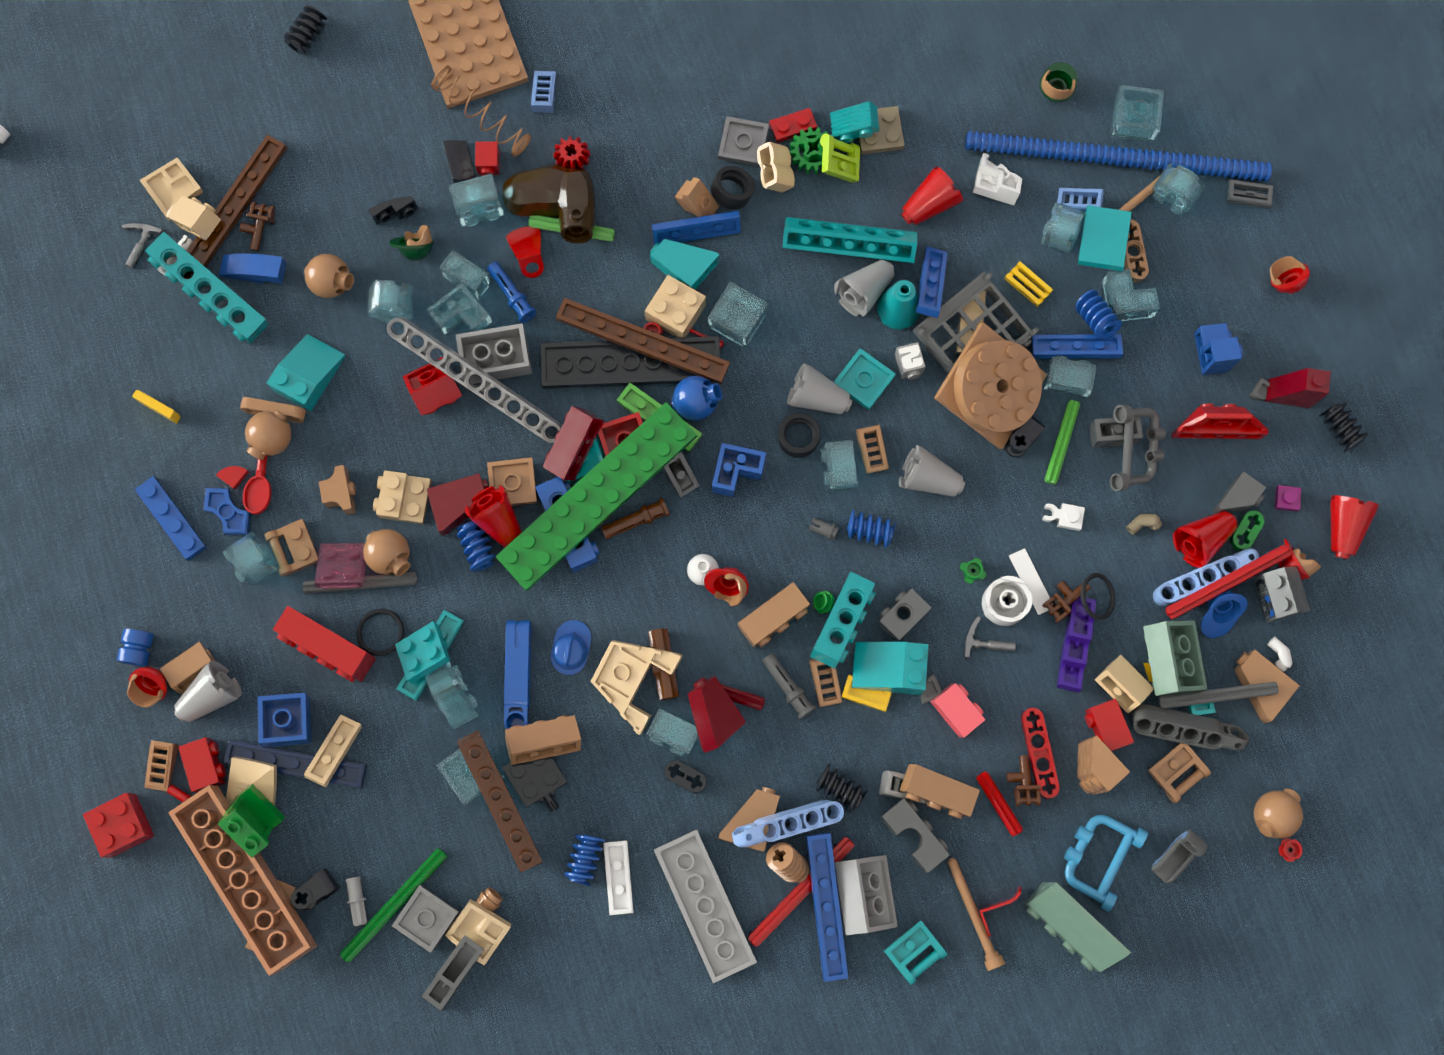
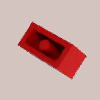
(1109, 724)
(202, 764)

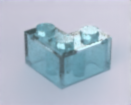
(1127, 302)
(459, 307)
(450, 695)

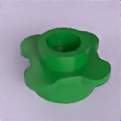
(974, 564)

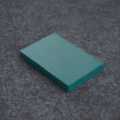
(1104, 238)

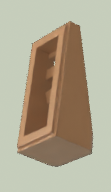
(864, 450)
(818, 682)
(152, 763)

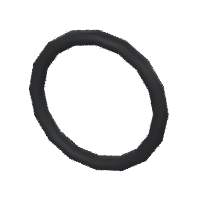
(1083, 596)
(364, 619)

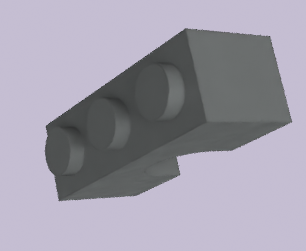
(930, 850)

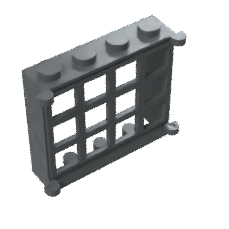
(955, 305)

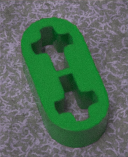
(1251, 533)

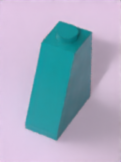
(684, 261)

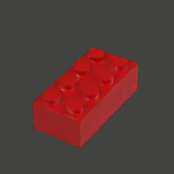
(319, 641)

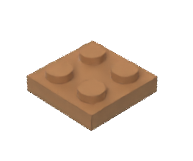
(516, 477)

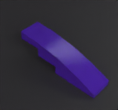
(1076, 646)

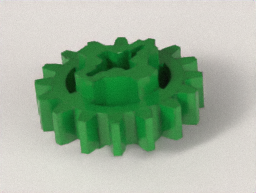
(808, 142)

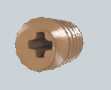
(787, 863)

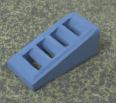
(543, 106)
(1090, 194)

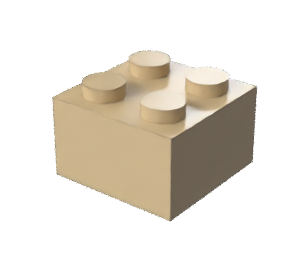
(675, 307)

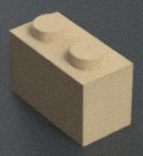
(194, 217)
(1124, 684)

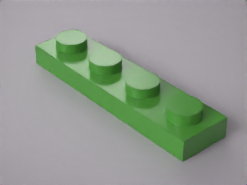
(638, 401)

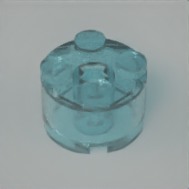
(1177, 188)
(1063, 227)
(390, 301)
(251, 559)

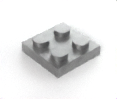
(742, 140)
(425, 918)

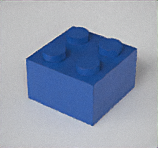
(284, 720)

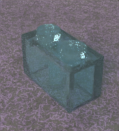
(461, 270)
(1070, 376)
(839, 465)
(673, 732)

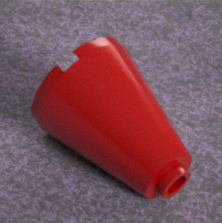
(931, 198)
(494, 515)
(1349, 524)
(1204, 537)

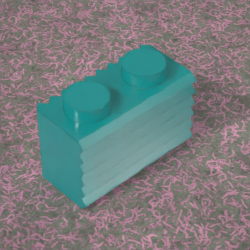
(855, 122)

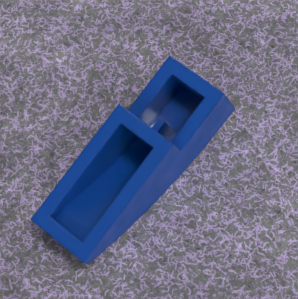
(253, 267)

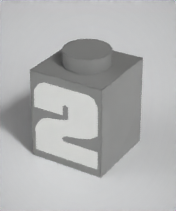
(910, 361)

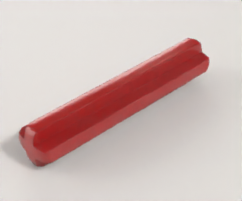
(999, 803)

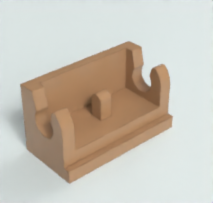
(186, 667)

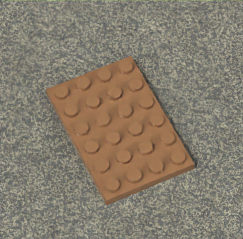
(473, 42)

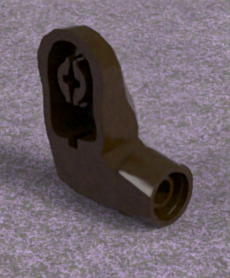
(554, 193)

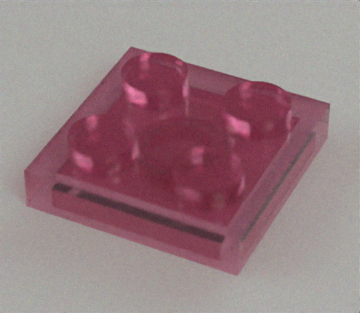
(340, 565)

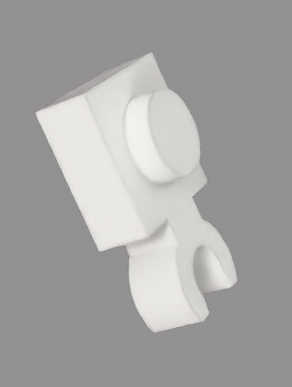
(1067, 516)

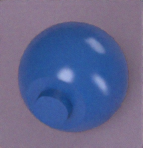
(696, 398)

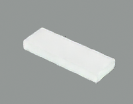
(618, 877)

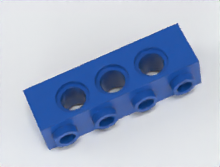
(580, 557)

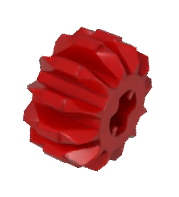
(568, 147)

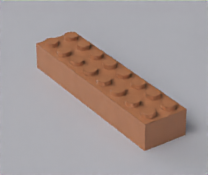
(243, 883)

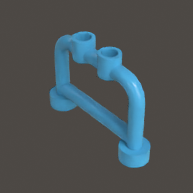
(1075, 854)

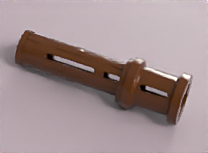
(644, 515)

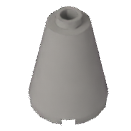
(864, 287)
(817, 392)
(929, 474)
(207, 693)

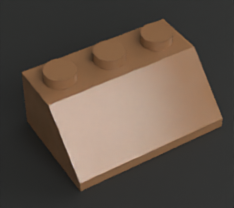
(1098, 767)

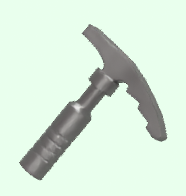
(139, 247)
(976, 643)

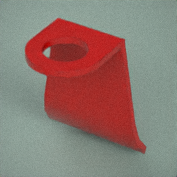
(527, 248)
(1002, 903)

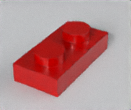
(790, 125)

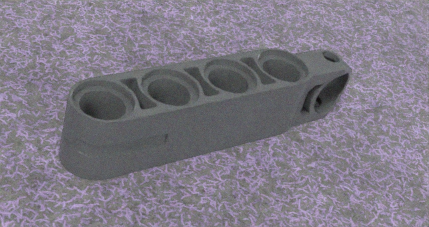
(1187, 728)

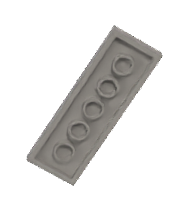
(705, 906)

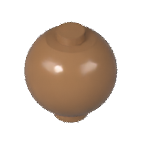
(328, 276)
(267, 434)
(387, 552)
(1278, 813)

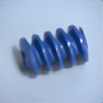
(1098, 315)
(870, 529)
(475, 546)
(584, 859)

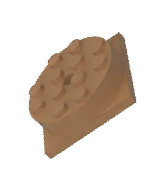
(973, 380)

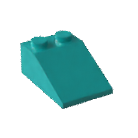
(306, 372)
(890, 667)

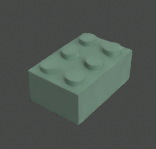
(1175, 657)

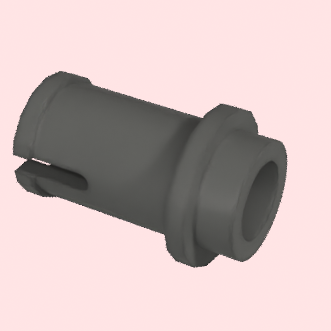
(825, 529)

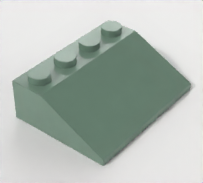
(1075, 927)

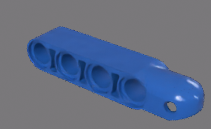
(517, 673)

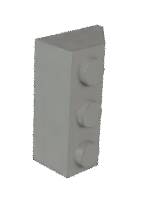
(865, 895)

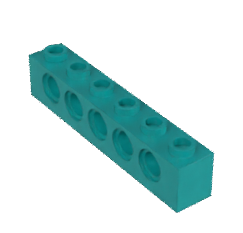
(850, 240)
(166, 247)

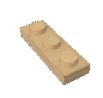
(332, 751)

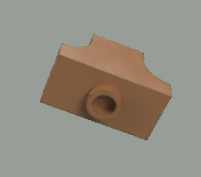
(696, 198)
(339, 491)

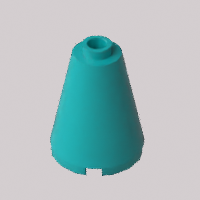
(898, 306)

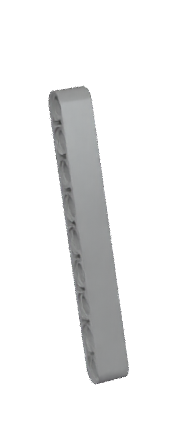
(464, 378)

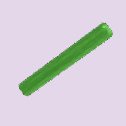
(552, 224)
(1062, 442)

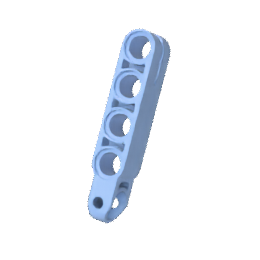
(1196, 578)
(753, 833)

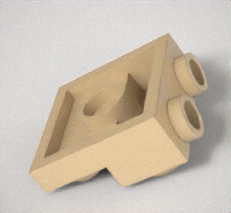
(402, 497)

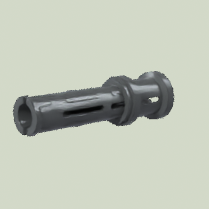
(794, 694)

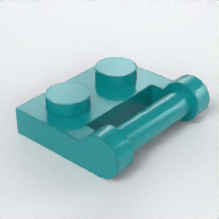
(911, 945)

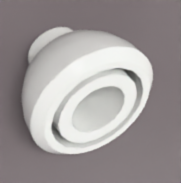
(699, 567)

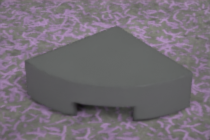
(1259, 390)
(932, 690)

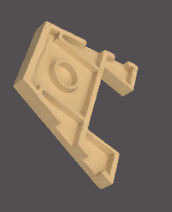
(624, 671)

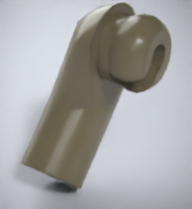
(1144, 520)

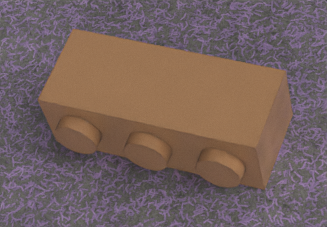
(774, 616)
(542, 739)
(939, 791)

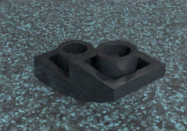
(402, 207)

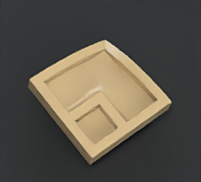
(169, 184)
(250, 771)
(481, 927)

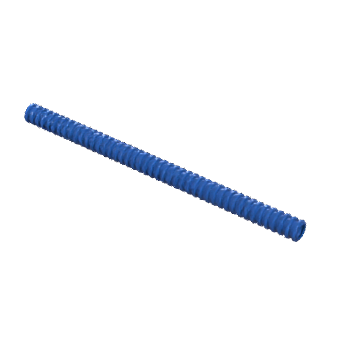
(1118, 156)

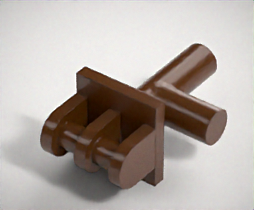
(257, 229)
(1063, 604)
(1026, 787)

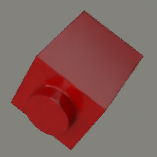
(487, 158)

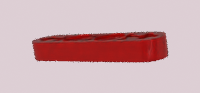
(1043, 752)

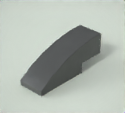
(453, 973)

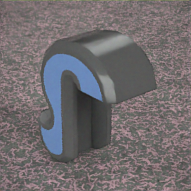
(1179, 856)

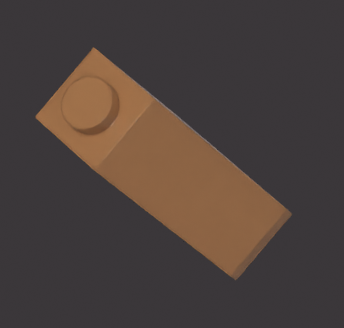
(1256, 669)
(758, 805)

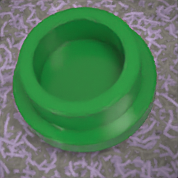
(823, 602)

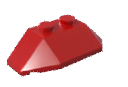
(1221, 423)

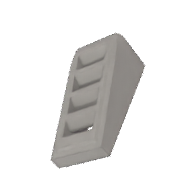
(885, 786)

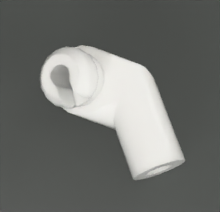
(1283, 652)

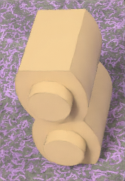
(775, 167)

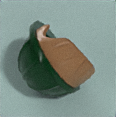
(1058, 82)
(414, 245)

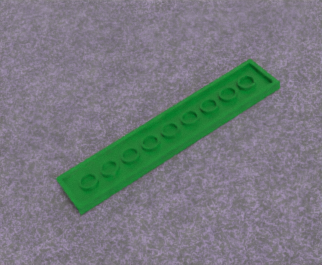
(596, 496)

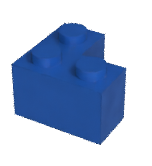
(1217, 349)
(736, 462)

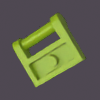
(838, 164)

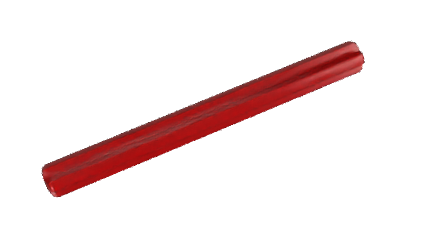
(1227, 582)
(793, 899)

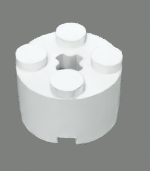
(1017, 594)

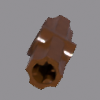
(666, 682)

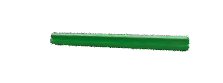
(393, 905)

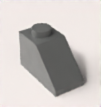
(680, 475)
(1241, 495)

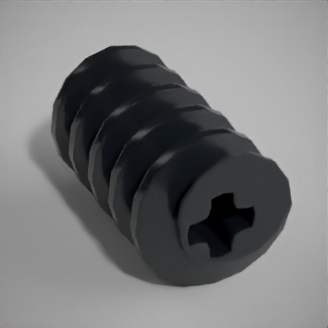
(304, 28)
(1344, 426)
(840, 789)

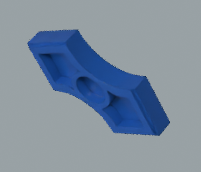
(233, 519)

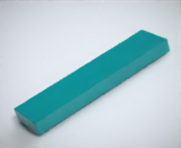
(449, 628)

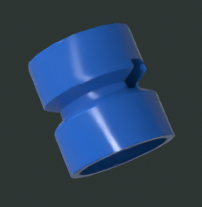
(135, 647)

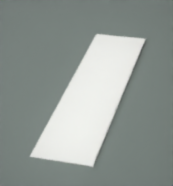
(1029, 575)

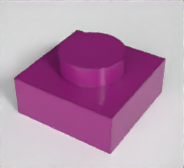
(1287, 498)

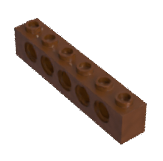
(499, 801)

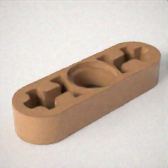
(1142, 265)
(255, 406)

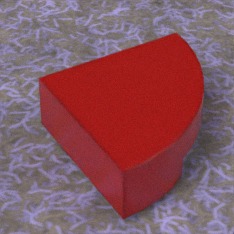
(232, 475)

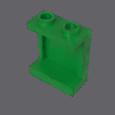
(251, 820)

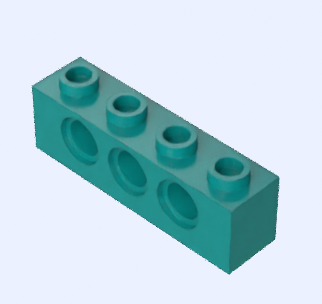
(825, 649)

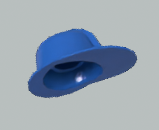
(1222, 613)
(571, 647)

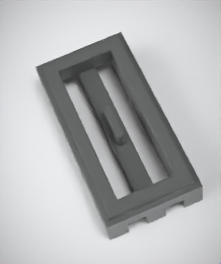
(1266, 201)

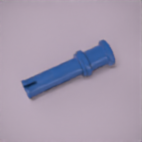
(516, 299)

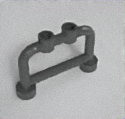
(1126, 415)

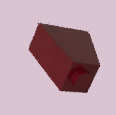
(1299, 388)
(450, 500)
(713, 713)

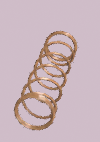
(527, 137)

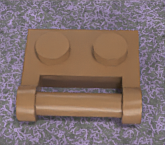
(300, 546)
(1173, 766)

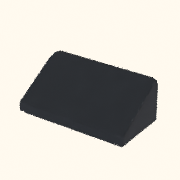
(459, 160)

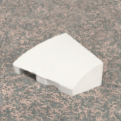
(996, 182)

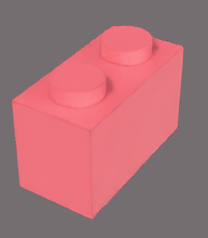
(958, 709)

